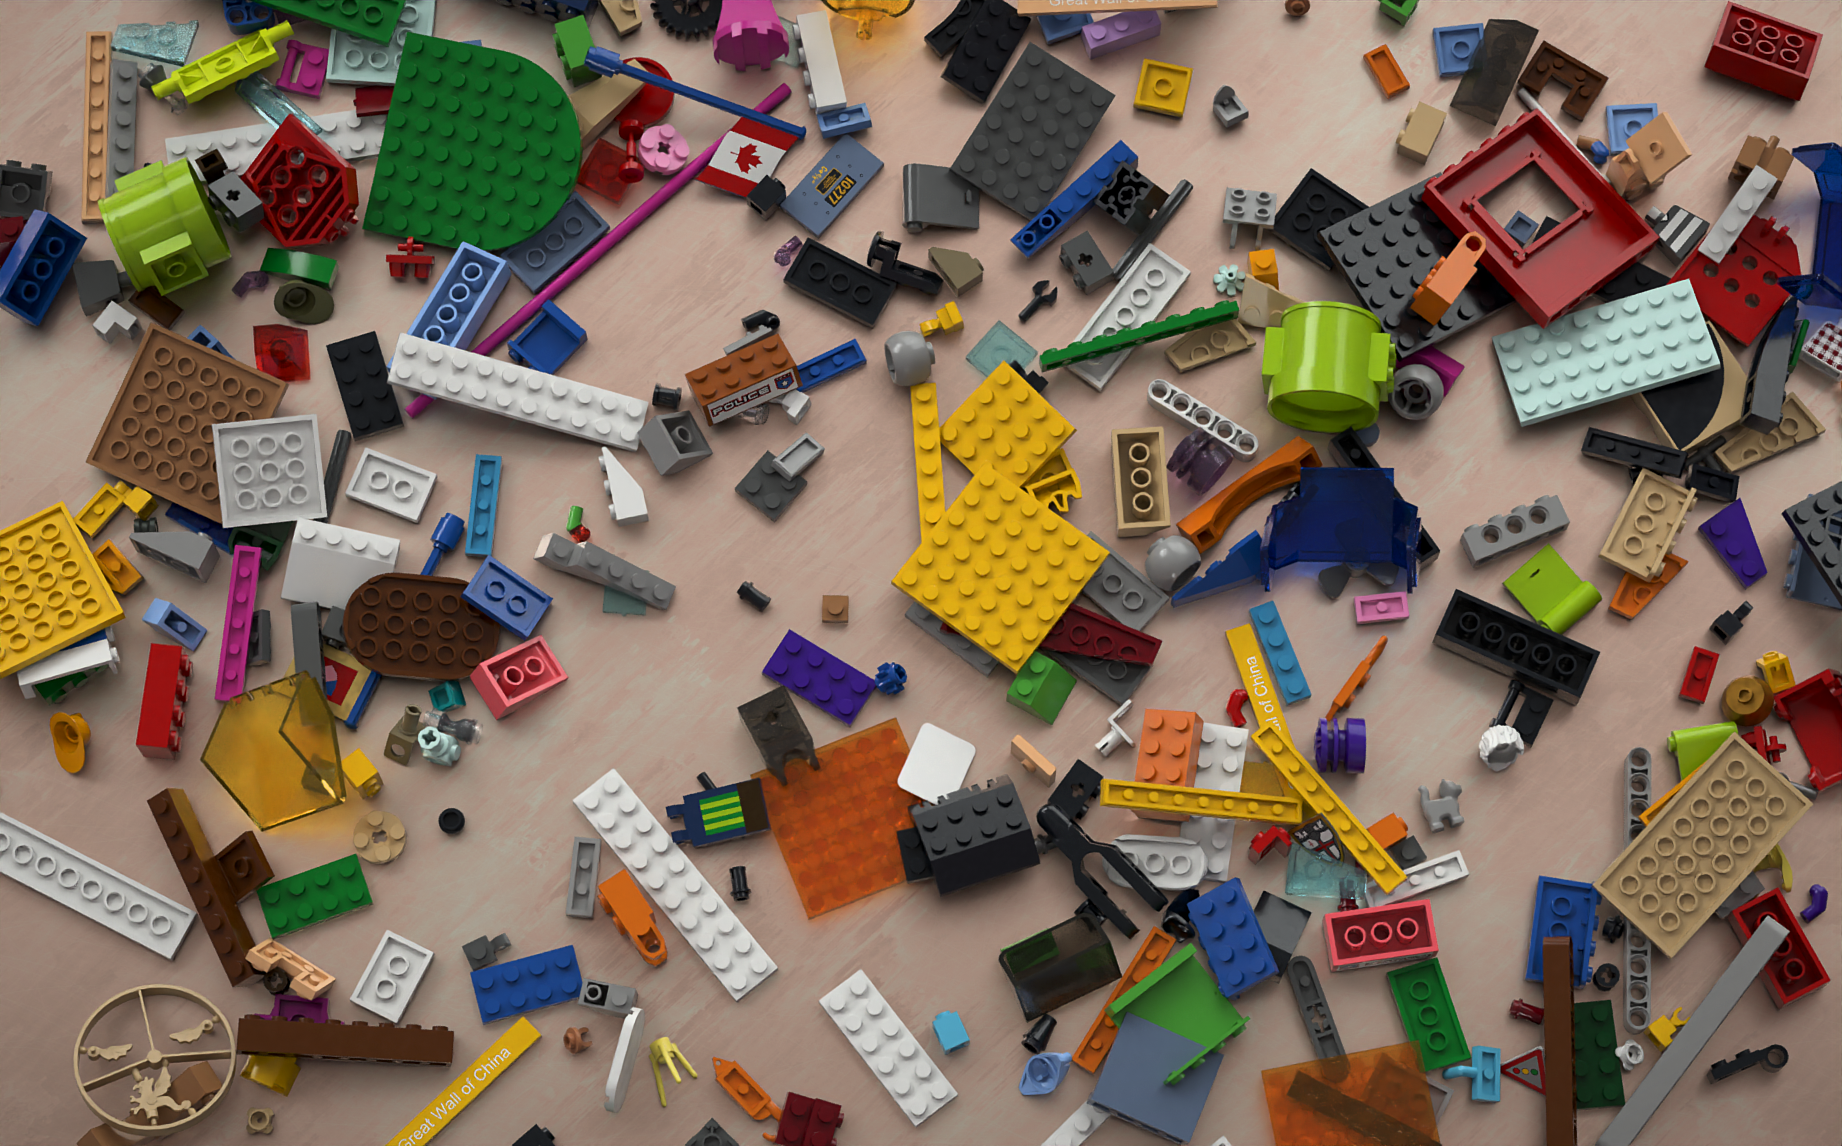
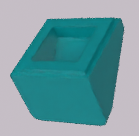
(447, 696)

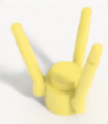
(664, 1052)

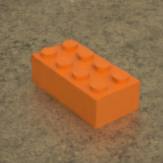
(1168, 753)

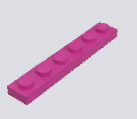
(238, 622)

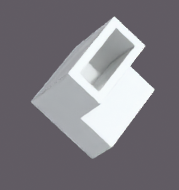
(116, 320)

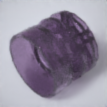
(1204, 464)

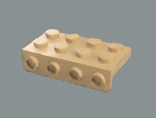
(1648, 525)

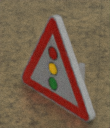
(1527, 1069)

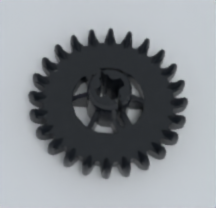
(683, 22)

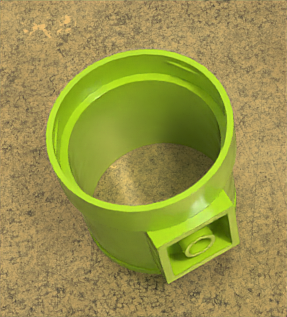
(164, 226)
(1327, 367)

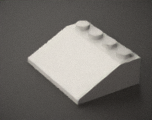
(333, 562)

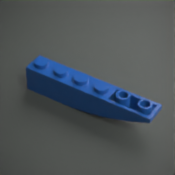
(1073, 201)

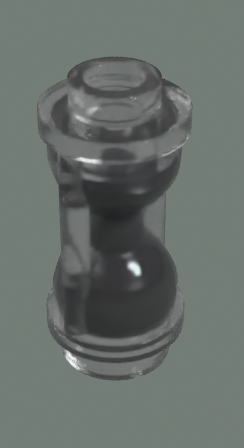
(464, 729)

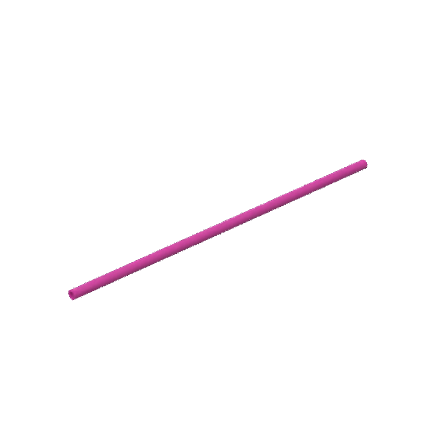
(602, 246)

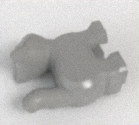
(1444, 808)

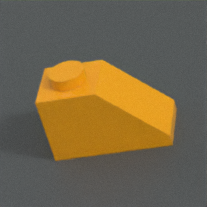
(1263, 266)

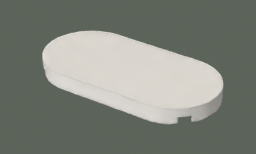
(1166, 861)
(624, 1059)

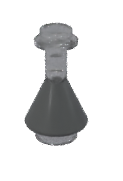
(152, 75)

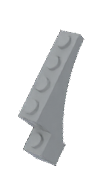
(603, 567)

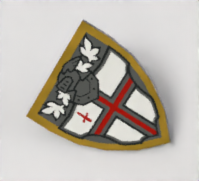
(1319, 836)

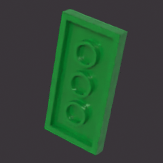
(314, 896)
(1429, 1013)

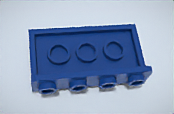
(1564, 910)
(1232, 938)

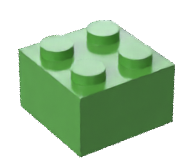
(571, 45)

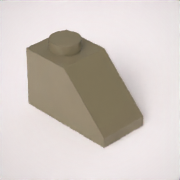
(957, 268)

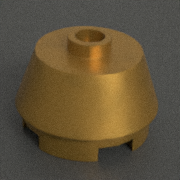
(1747, 700)

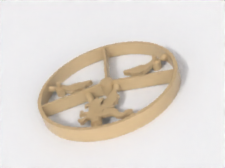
(155, 1060)

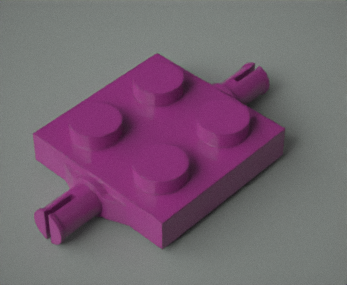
(297, 1007)

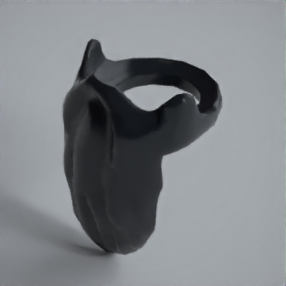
(1176, 916)

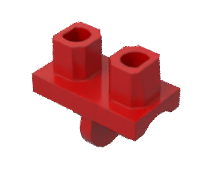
(397, 263)
(1758, 740)

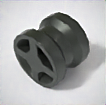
(145, 526)

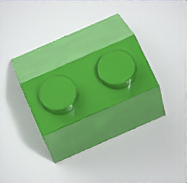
(1041, 688)

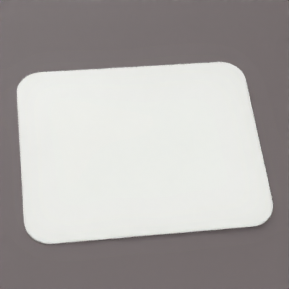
(936, 764)

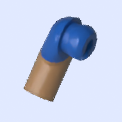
(1596, 146)

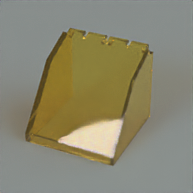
(278, 752)

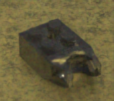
(781, 741)

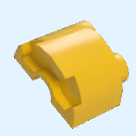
(272, 1072)

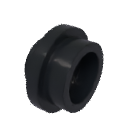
(451, 821)

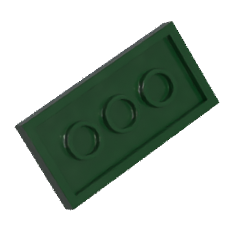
(1597, 1065)

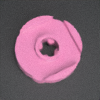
(671, 140)

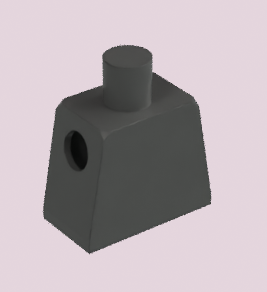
(99, 284)

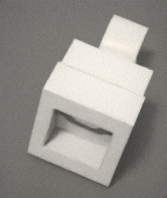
(795, 405)

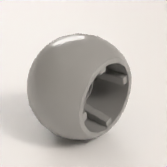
(909, 358)
(1432, 387)
(1172, 562)

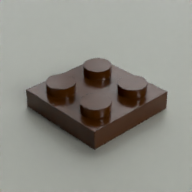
(244, 866)

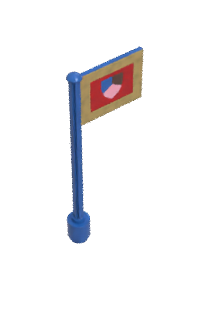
(347, 680)

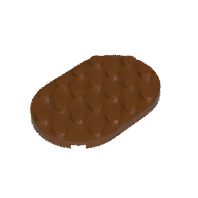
(417, 627)

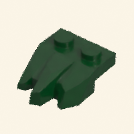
(265, 536)

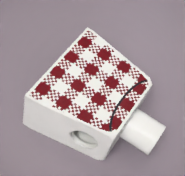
(1825, 350)

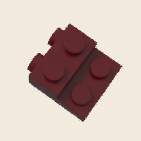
(807, 1122)

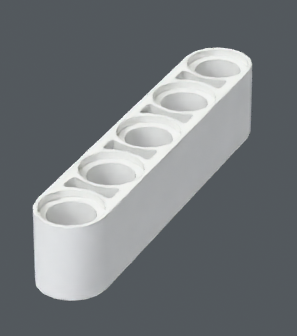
(1197, 409)

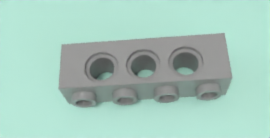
(1481, 551)

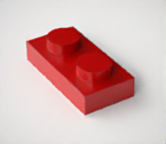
(1699, 675)

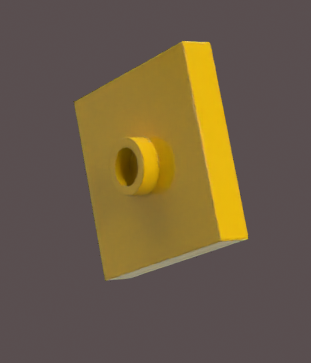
(1163, 87)

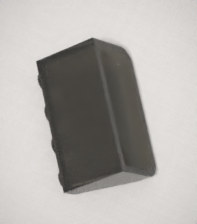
(1059, 965)

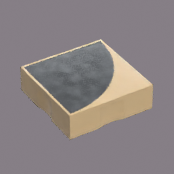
(1698, 407)

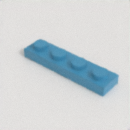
(483, 505)
(1280, 653)

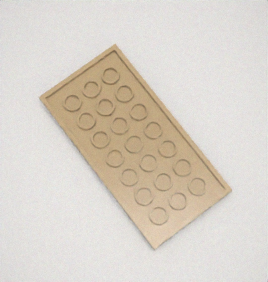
(1702, 845)

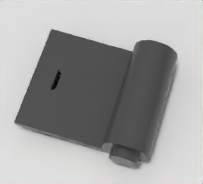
(937, 198)

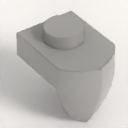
(1229, 107)

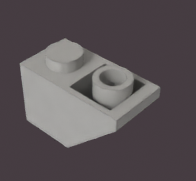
(607, 998)

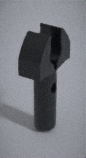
(1049, 299)

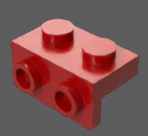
(1264, 843)

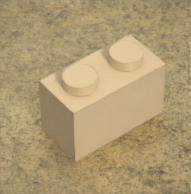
(1422, 132)

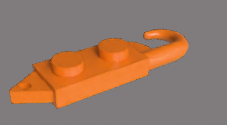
(1357, 679)
(745, 1092)

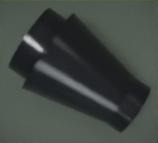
(1038, 1035)

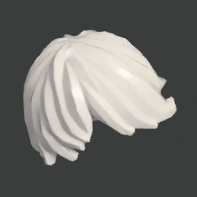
(1500, 747)

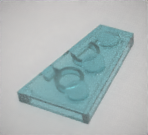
(160, 43)
(1322, 876)

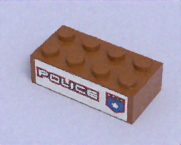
(743, 380)

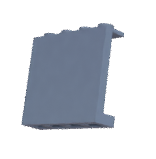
(1134, 1078)

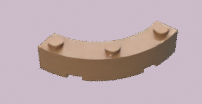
(195, 1084)

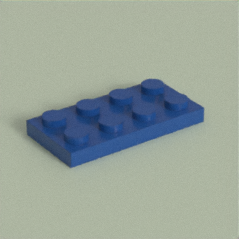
(527, 984)

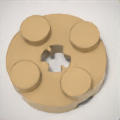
(383, 851)

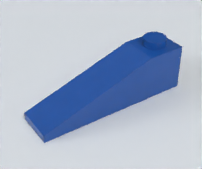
(1237, 569)

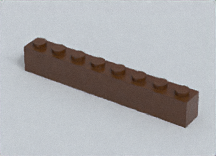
(206, 884)
(345, 1042)

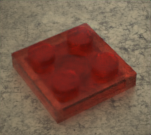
(601, 171)

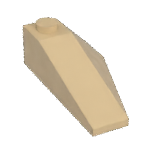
(602, 102)

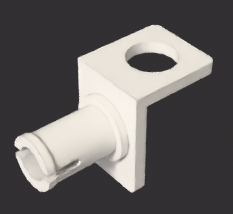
(1116, 735)

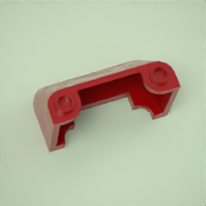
(1816, 717)

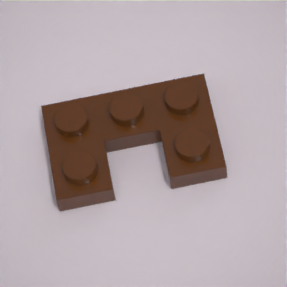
(1583, 80)

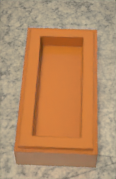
(1386, 71)

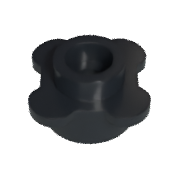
(1613, 928)

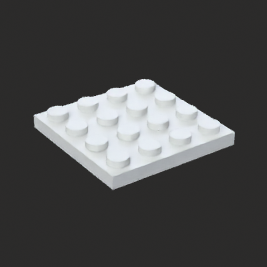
(269, 470)

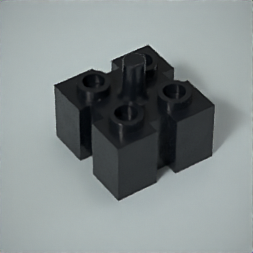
(1131, 198)

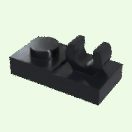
(1712, 482)

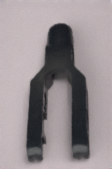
(1076, 845)

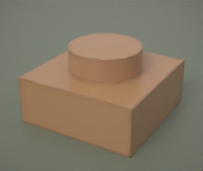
(835, 609)

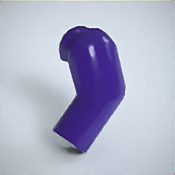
(1819, 903)

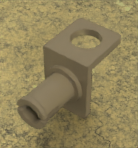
(405, 734)

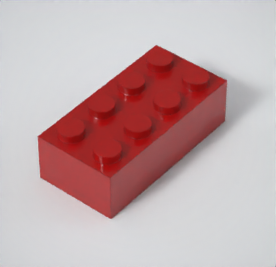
(163, 702)
(1794, 967)

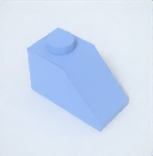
(174, 624)

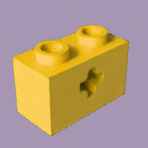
(361, 774)

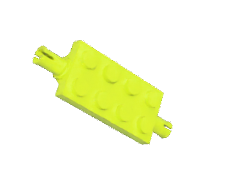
(225, 65)

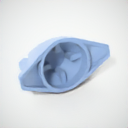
(1044, 1073)

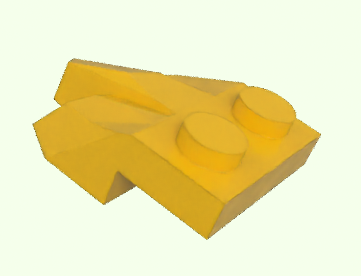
(1055, 483)

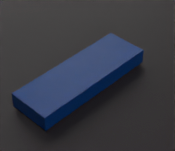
(830, 365)

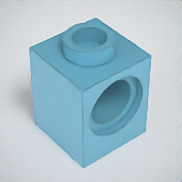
(950, 1032)

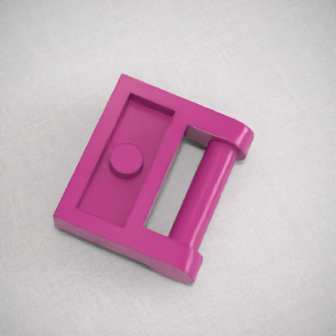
(312, 70)

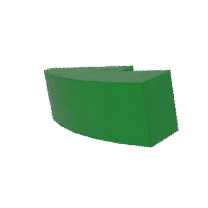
(300, 266)

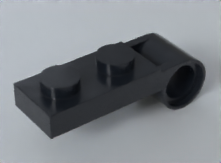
(1747, 1059)

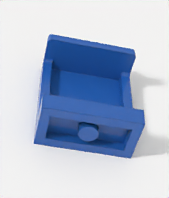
(547, 340)

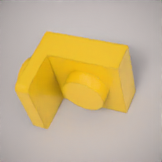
(1776, 671)

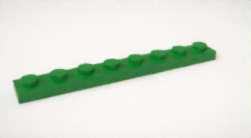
(1147, 333)

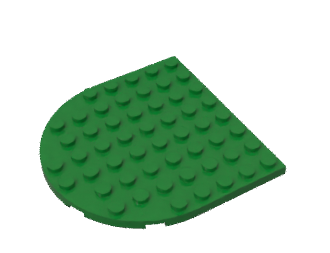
(473, 148)

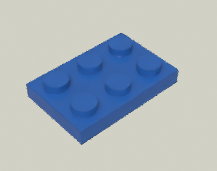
(506, 597)

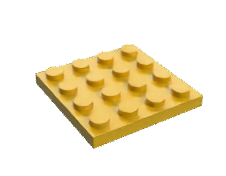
(1006, 428)

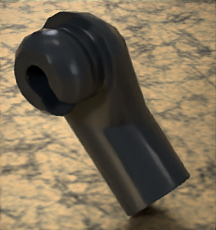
(761, 318)

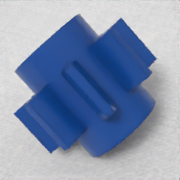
(890, 678)

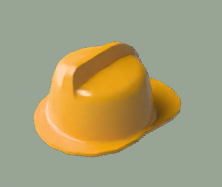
(69, 738)

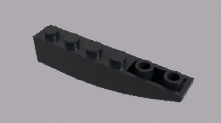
(1769, 372)

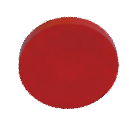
(651, 102)

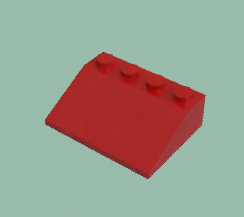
(1764, 51)

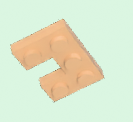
(307, 978)

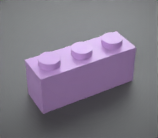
(1119, 32)

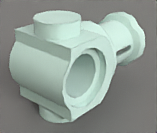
(438, 746)

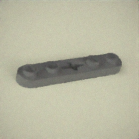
(1310, 994)

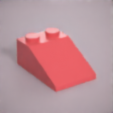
(517, 676)

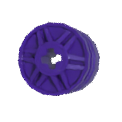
(1341, 745)

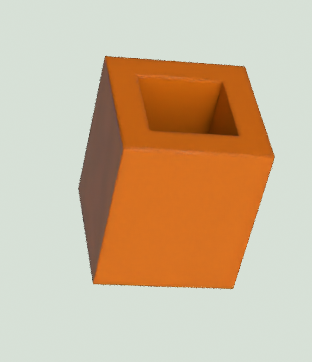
(1389, 831)

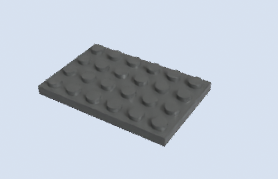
(1032, 132)

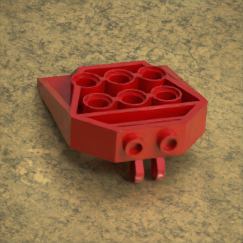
(330, 203)
(1772, 257)

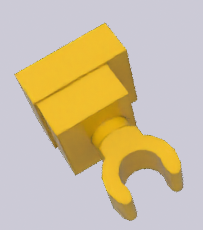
(947, 319)
(137, 500)
(1661, 1030)

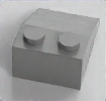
(183, 551)

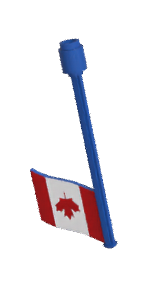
(745, 152)

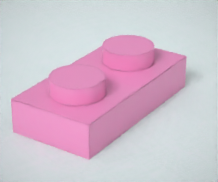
(1381, 607)

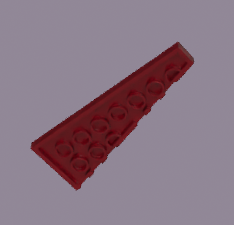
(1095, 636)

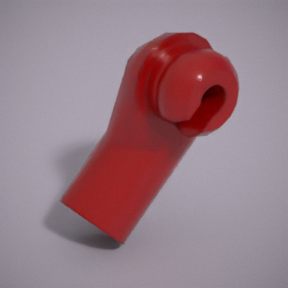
(1234, 705)

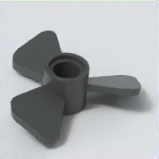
(1336, 577)

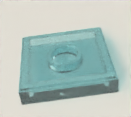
(1000, 345)

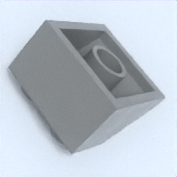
(674, 442)

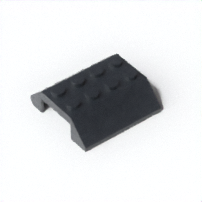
(975, 835)

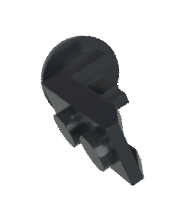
(901, 272)

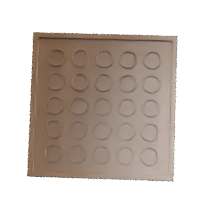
(165, 415)

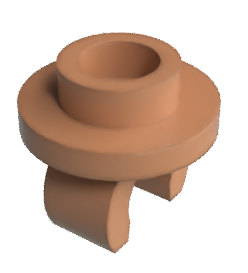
(1297, 7)
(573, 1040)

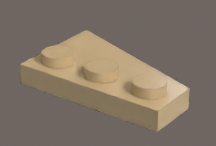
(1263, 304)

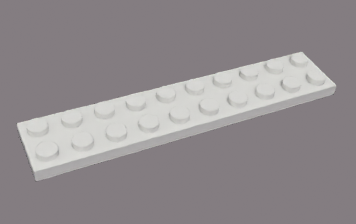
(344, 132)
(517, 392)
(675, 885)
(92, 889)

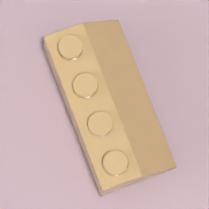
(1140, 481)

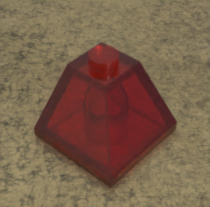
(282, 352)

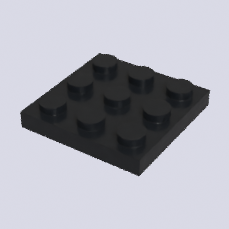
(1310, 209)

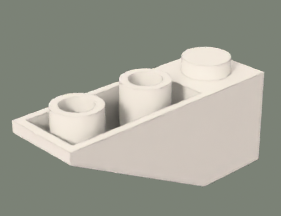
(627, 495)

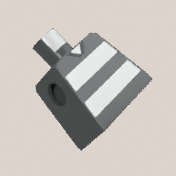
(1677, 231)

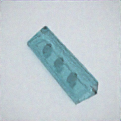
(271, 102)

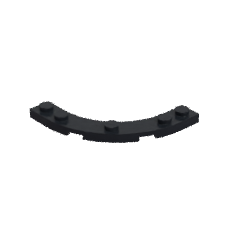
(953, 28)

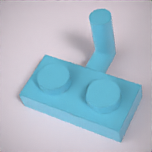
(1484, 1073)

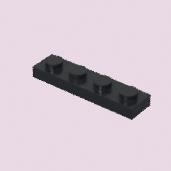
(1634, 452)

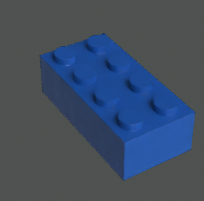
(38, 266)

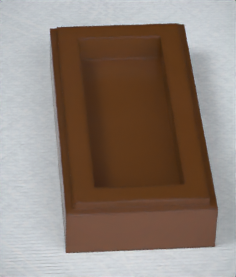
(157, 307)

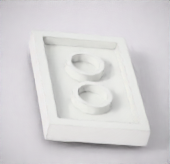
(391, 485)
(392, 977)

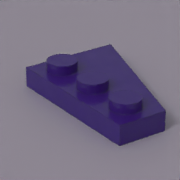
(1735, 543)

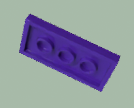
(819, 678)

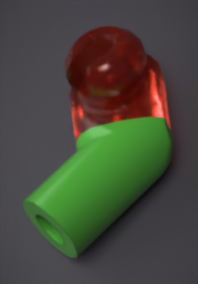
(574, 525)

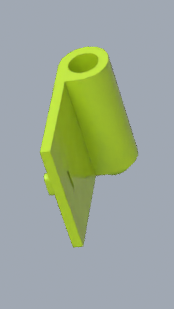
(1554, 594)
(1698, 744)

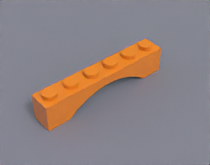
(1210, 520)

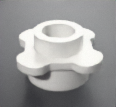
(1636, 1054)

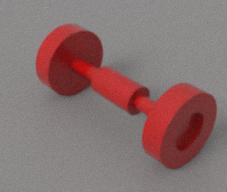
(631, 131)

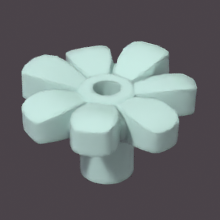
(1229, 280)

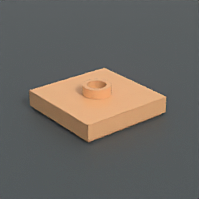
(1659, 147)
(1033, 760)

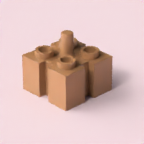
(1765, 155)

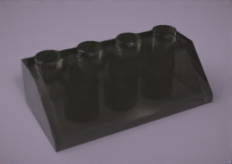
(1494, 69)

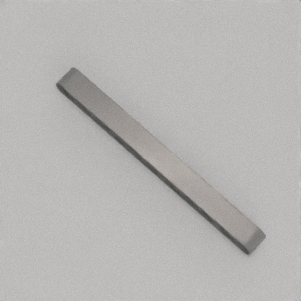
(1631, 953)
(1695, 1034)

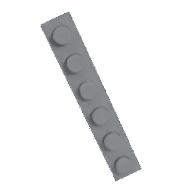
(121, 122)

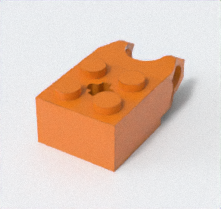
(1447, 280)
(632, 916)

